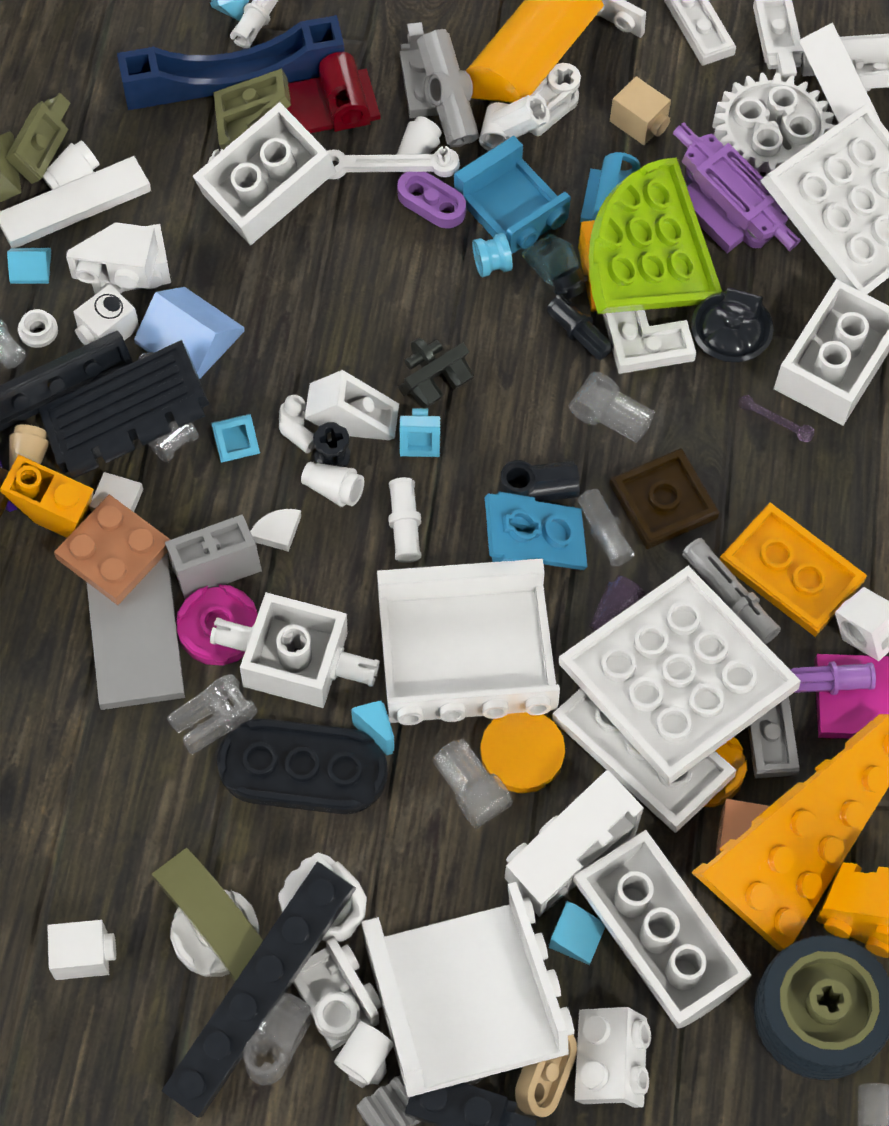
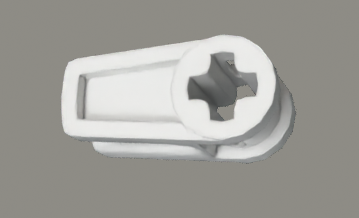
(560, 93)

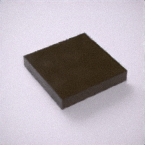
(664, 498)

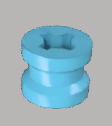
(492, 255)

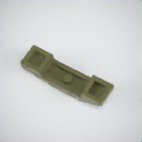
(209, 911)

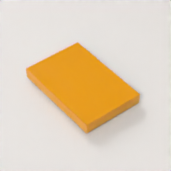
(792, 569)

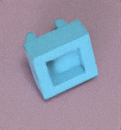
(420, 434)

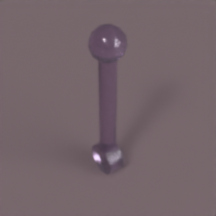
(805, 433)

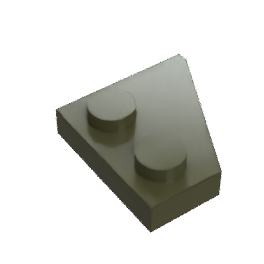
(247, 102)

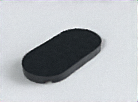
(302, 766)

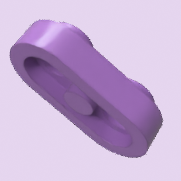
(434, 199)

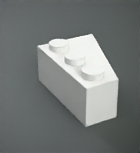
(568, 843)

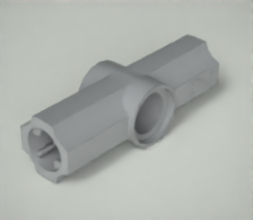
(448, 88)

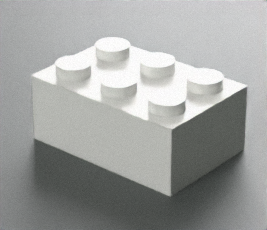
(265, 173)
(837, 353)

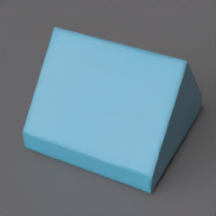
(29, 265)

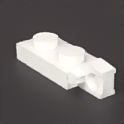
(779, 36)

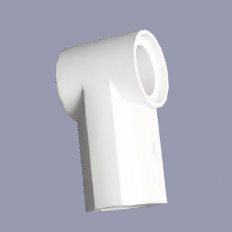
(512, 119)
(365, 1055)

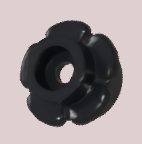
(569, 282)

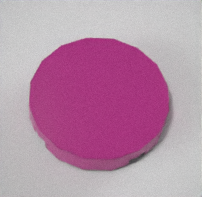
(198, 616)

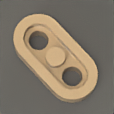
(544, 1082)

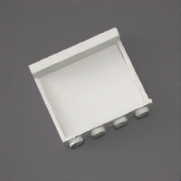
(466, 641)

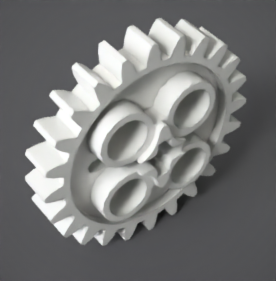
(770, 116)

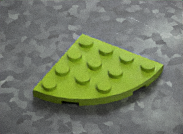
(649, 245)

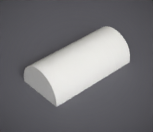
(662, 929)

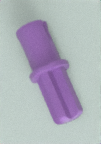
(836, 677)

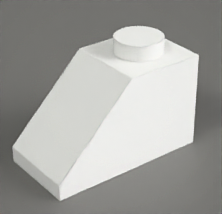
(353, 406)

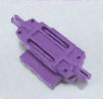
(730, 196)

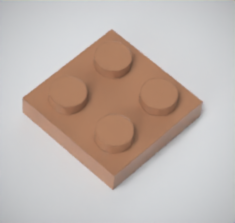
(113, 549)

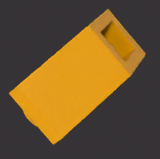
(47, 496)

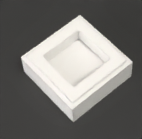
(122, 489)

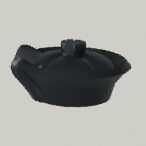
(732, 325)

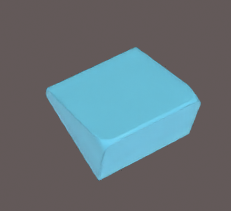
(235, 438)
(374, 721)
(577, 933)

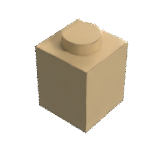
(640, 111)

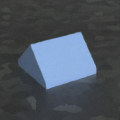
(186, 317)

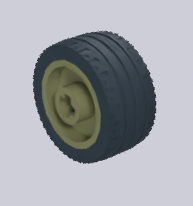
(841, 1032)

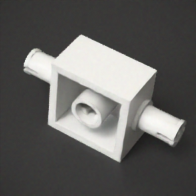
(270, 645)

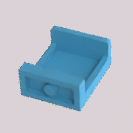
(510, 196)

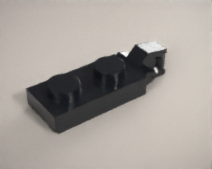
(465, 1106)

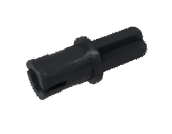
(579, 326)

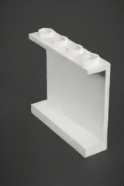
(468, 996)

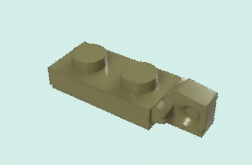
(39, 138)

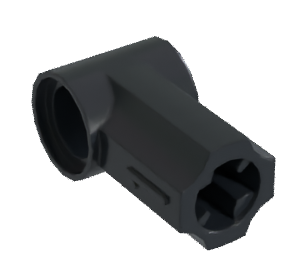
(541, 481)

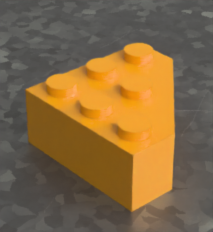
(859, 907)

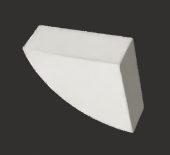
(277, 528)

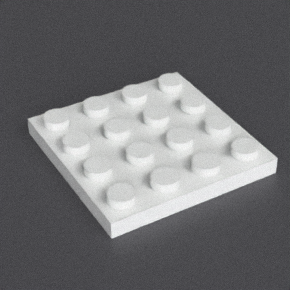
(841, 198)
(679, 674)

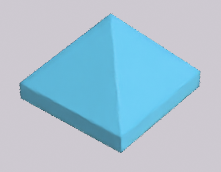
(232, 8)

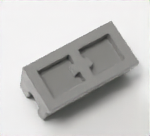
(214, 555)

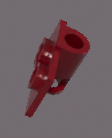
(319, 103)

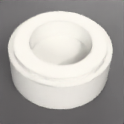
(336, 1015)

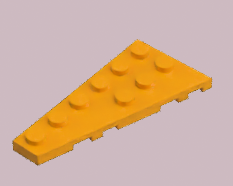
(799, 842)

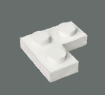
(645, 346)

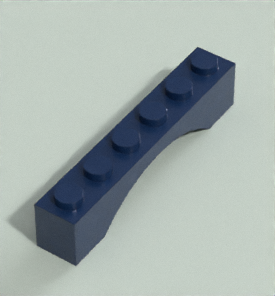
(165, 77)

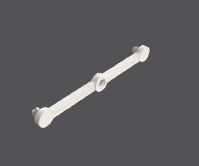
(443, 162)

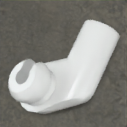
(292, 423)

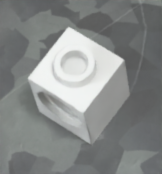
(865, 623)

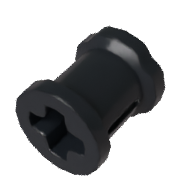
(338, 440)

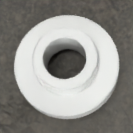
(37, 319)

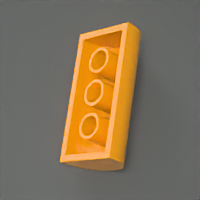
(529, 47)

